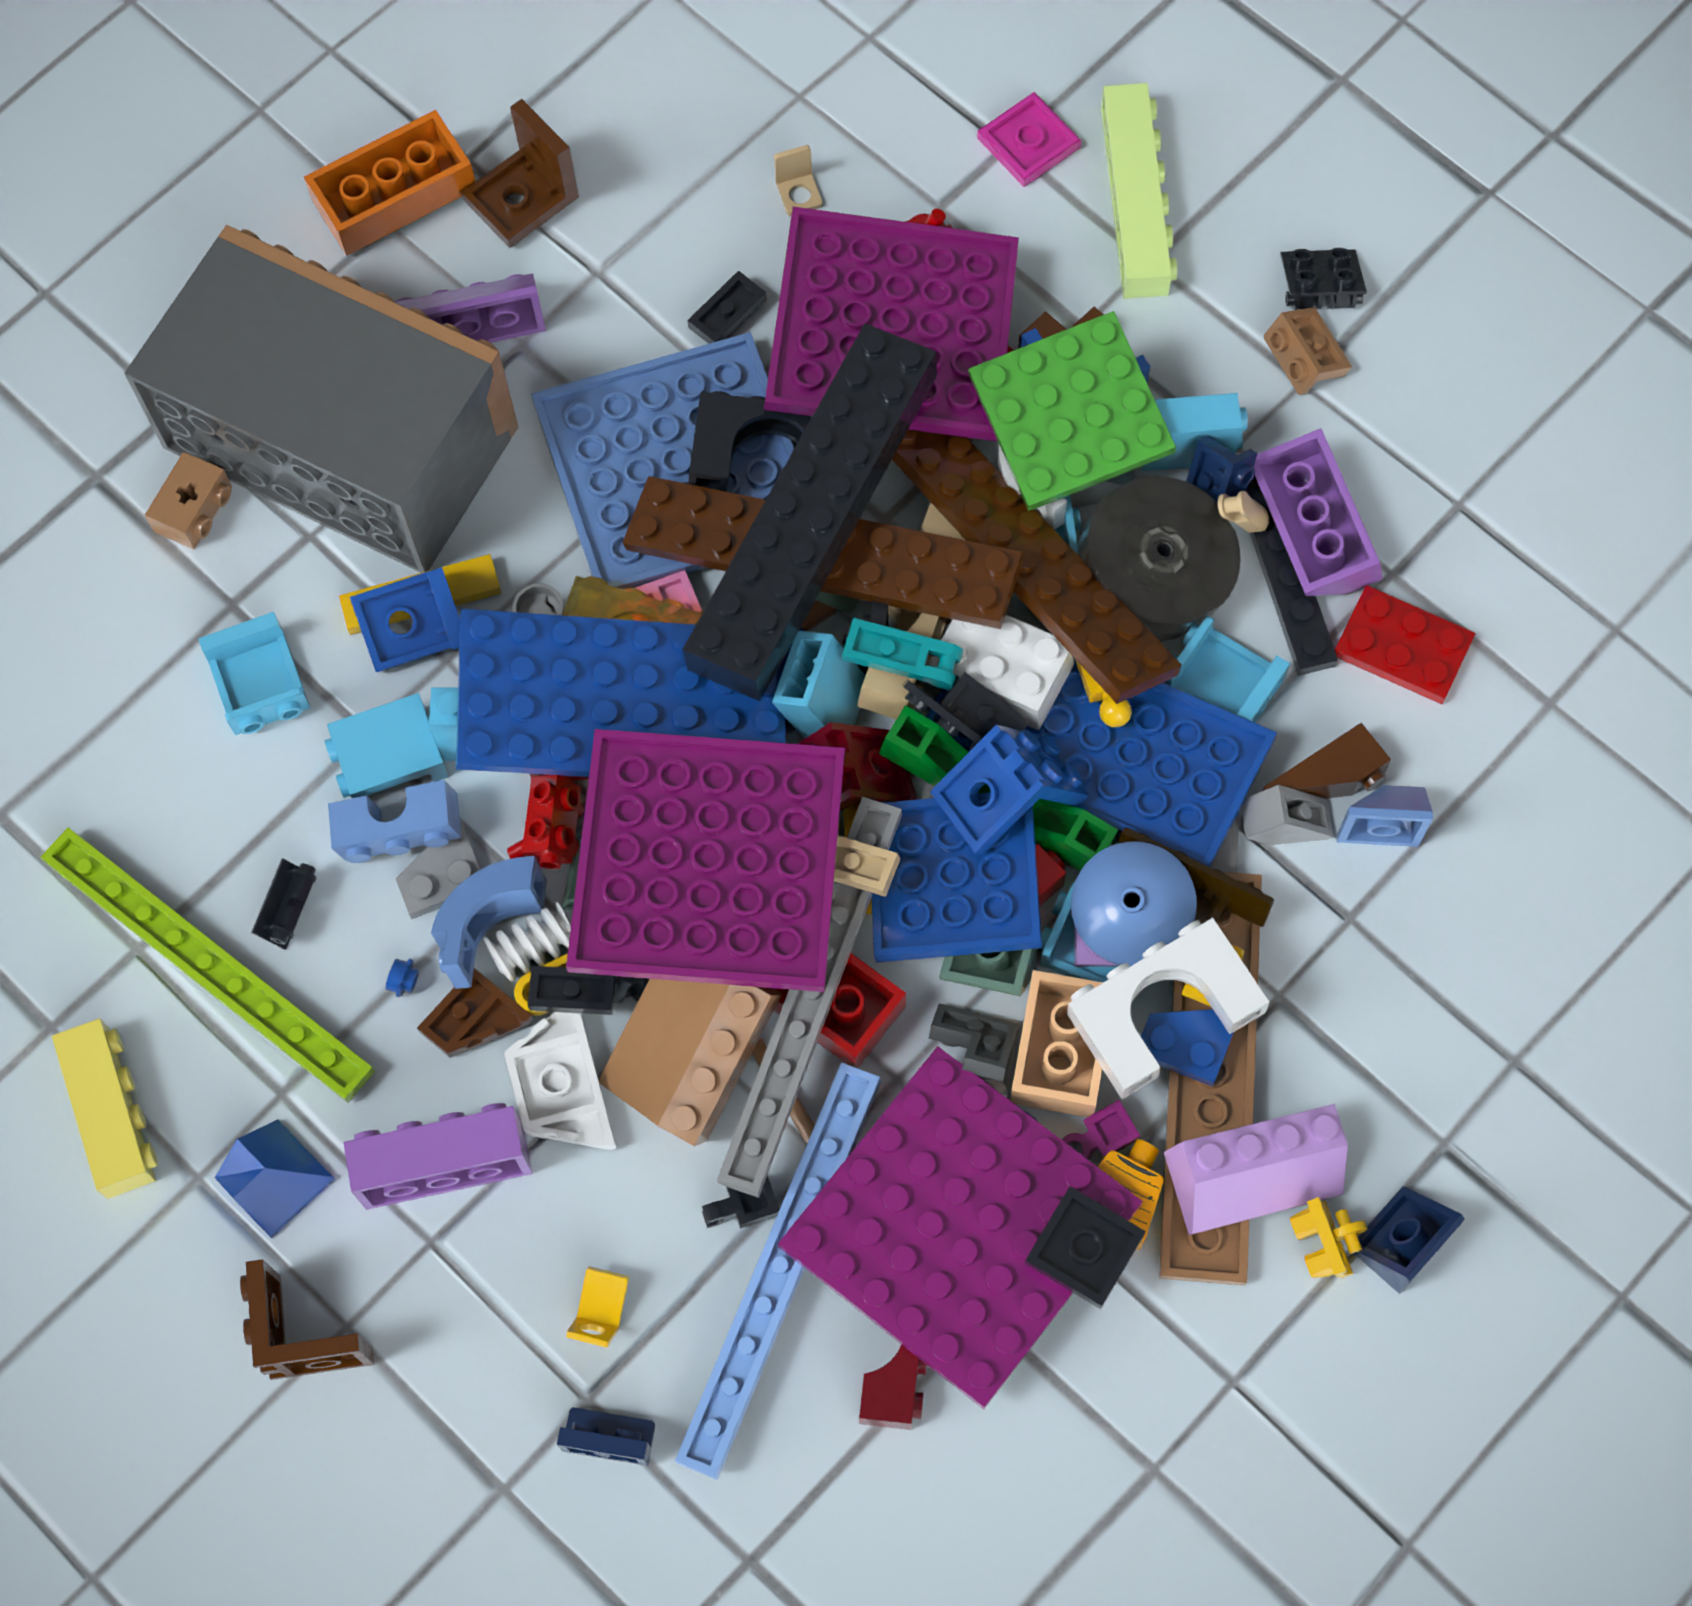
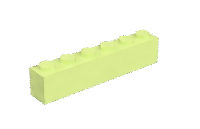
(1137, 191)

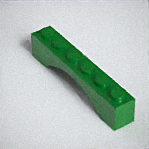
(932, 753)

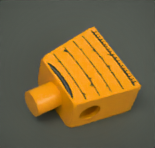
(1135, 1175)

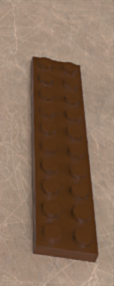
(877, 564)
(1053, 577)

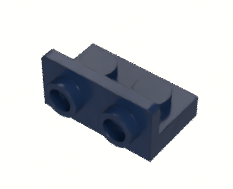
(1219, 469)
(607, 1436)

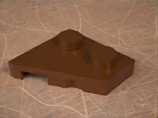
(472, 1017)

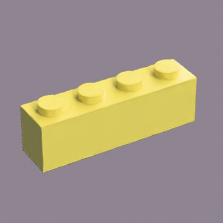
(104, 1108)

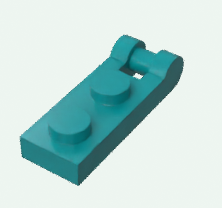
(901, 653)

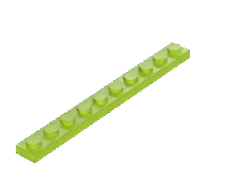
(208, 965)

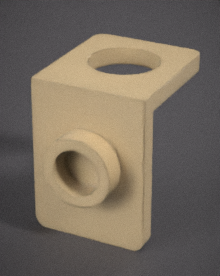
(793, 171)

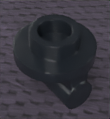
(629, 987)

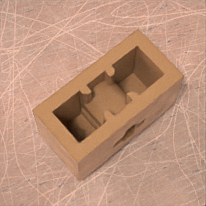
(189, 501)

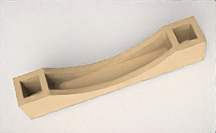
(882, 690)

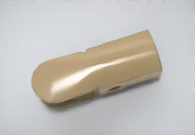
(1243, 512)

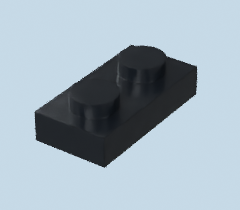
(727, 309)
(567, 992)

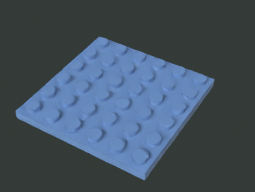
(641, 424)

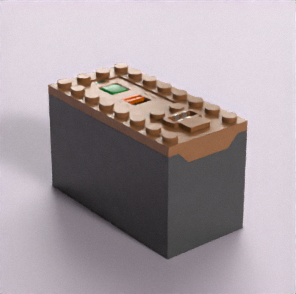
(326, 397)

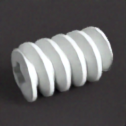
(530, 943)

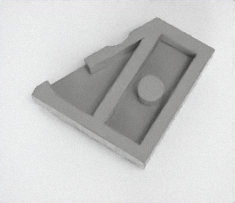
(436, 874)

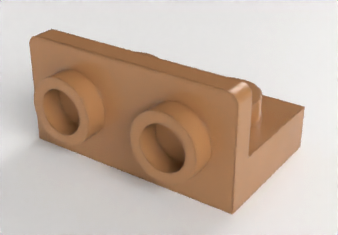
(1305, 349)

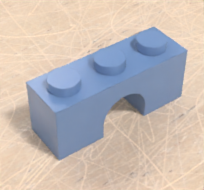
(427, 820)

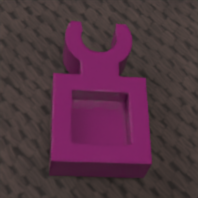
(1107, 1131)

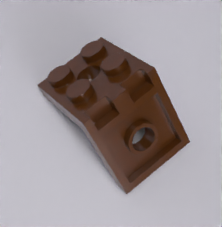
(538, 171)
(266, 1333)

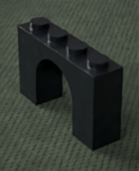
(727, 423)

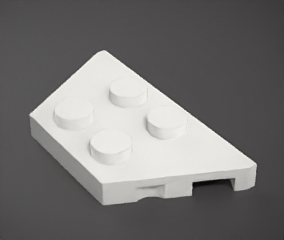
(559, 1084)

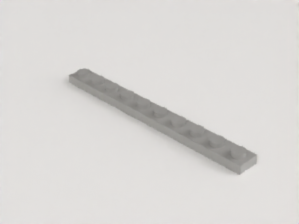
(801, 1024)

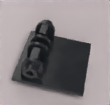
(1323, 274)

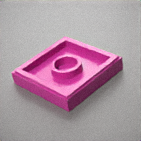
(1029, 139)

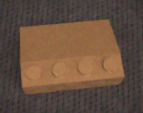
(687, 1052)

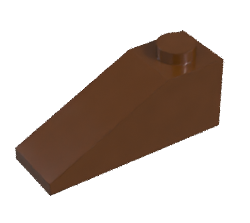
(1340, 767)

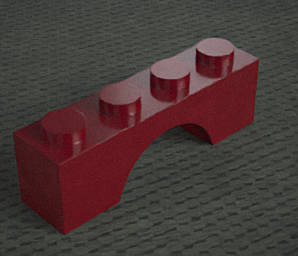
(890, 1393)

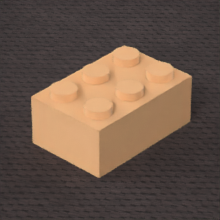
(1053, 1060)

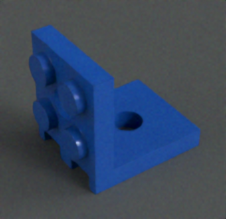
(432, 612)
(1019, 773)

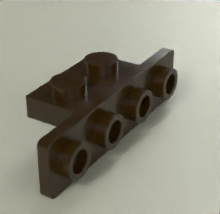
(1214, 888)

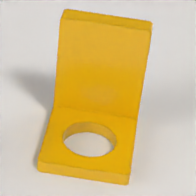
(599, 1307)

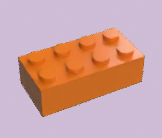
(390, 182)

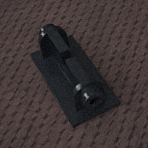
(284, 903)

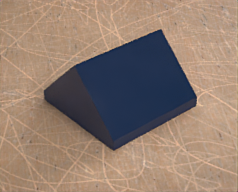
(1406, 1236)

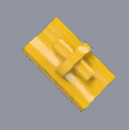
(1333, 1258)

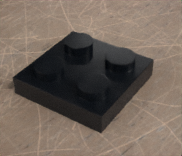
(1085, 1247)

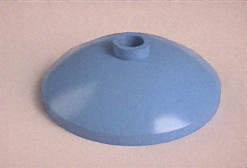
(1123, 932)

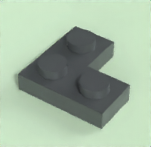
(986, 1038)

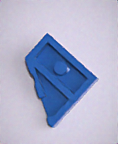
(1188, 1042)

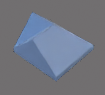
(1388, 817)

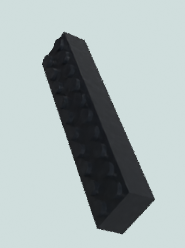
(810, 512)

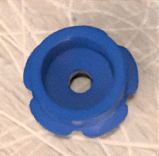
(402, 977)

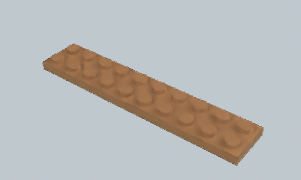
(1203, 1110)

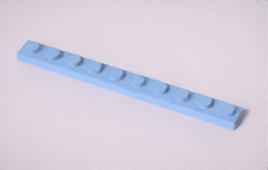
(774, 1279)

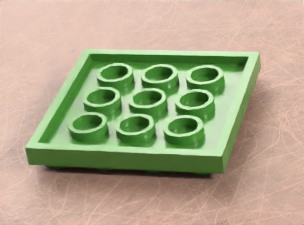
(1071, 411)

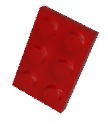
(1404, 644)

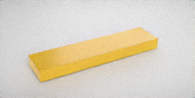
(466, 580)

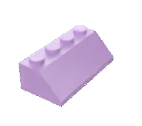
(1259, 1168)

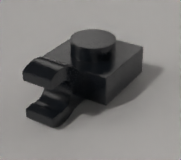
(743, 1206)

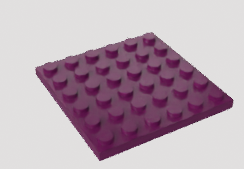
(902, 277)
(707, 860)
(937, 1225)

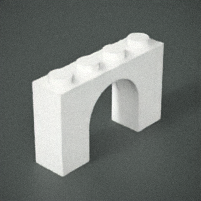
(1198, 958)

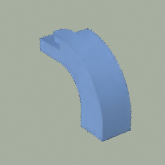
(478, 904)

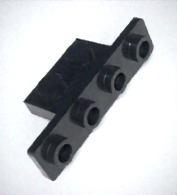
(967, 709)

